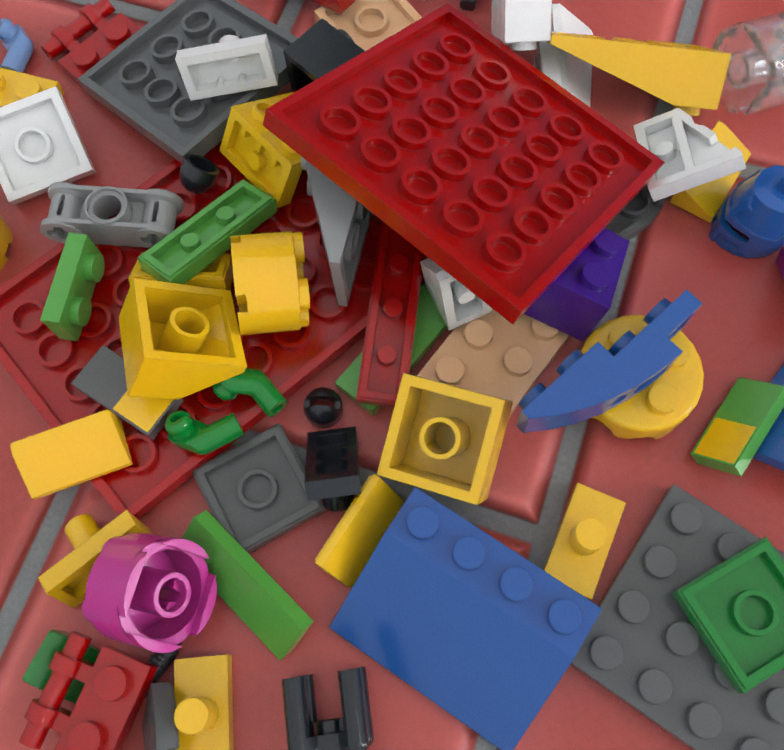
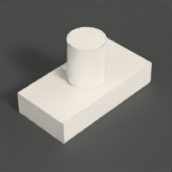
(227, 67)

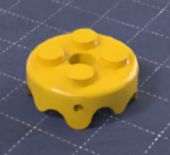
(663, 403)

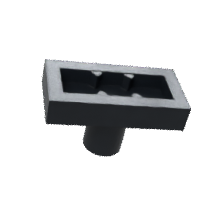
(333, 467)

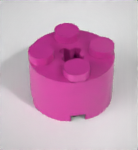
(150, 591)

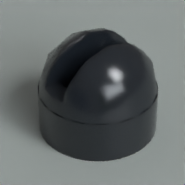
(197, 173)
(322, 415)

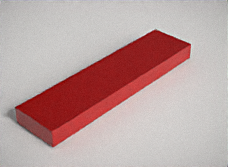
(390, 319)

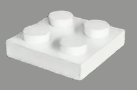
(39, 146)

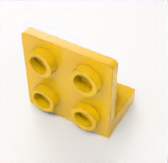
(259, 153)

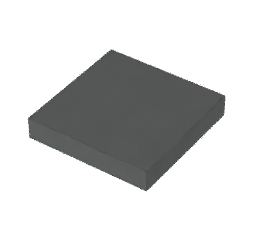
(258, 489)

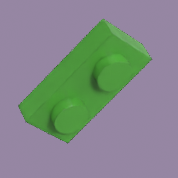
(72, 288)

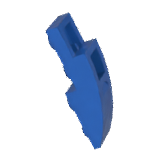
(610, 377)

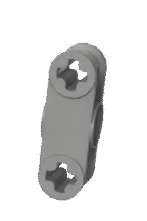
(141, 219)

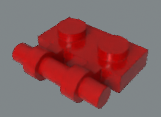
(97, 46)
(105, 705)

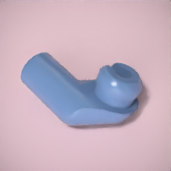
(17, 44)

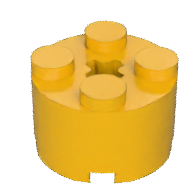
(270, 282)

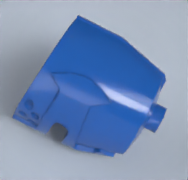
(757, 212)

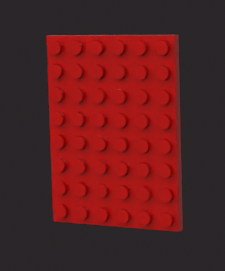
(48, 365)

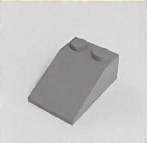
(342, 228)

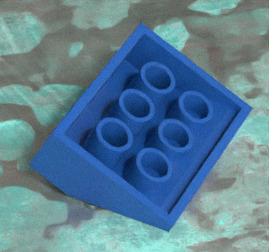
(465, 620)

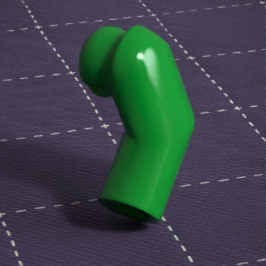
(256, 384)
(201, 437)

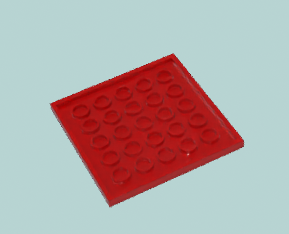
(468, 155)

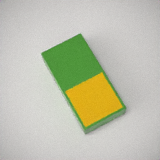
(739, 426)

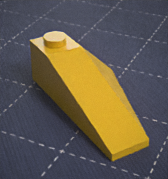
(674, 72)

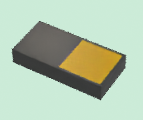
(105, 383)

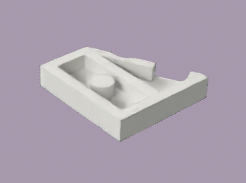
(689, 153)

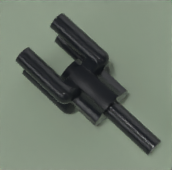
(348, 732)

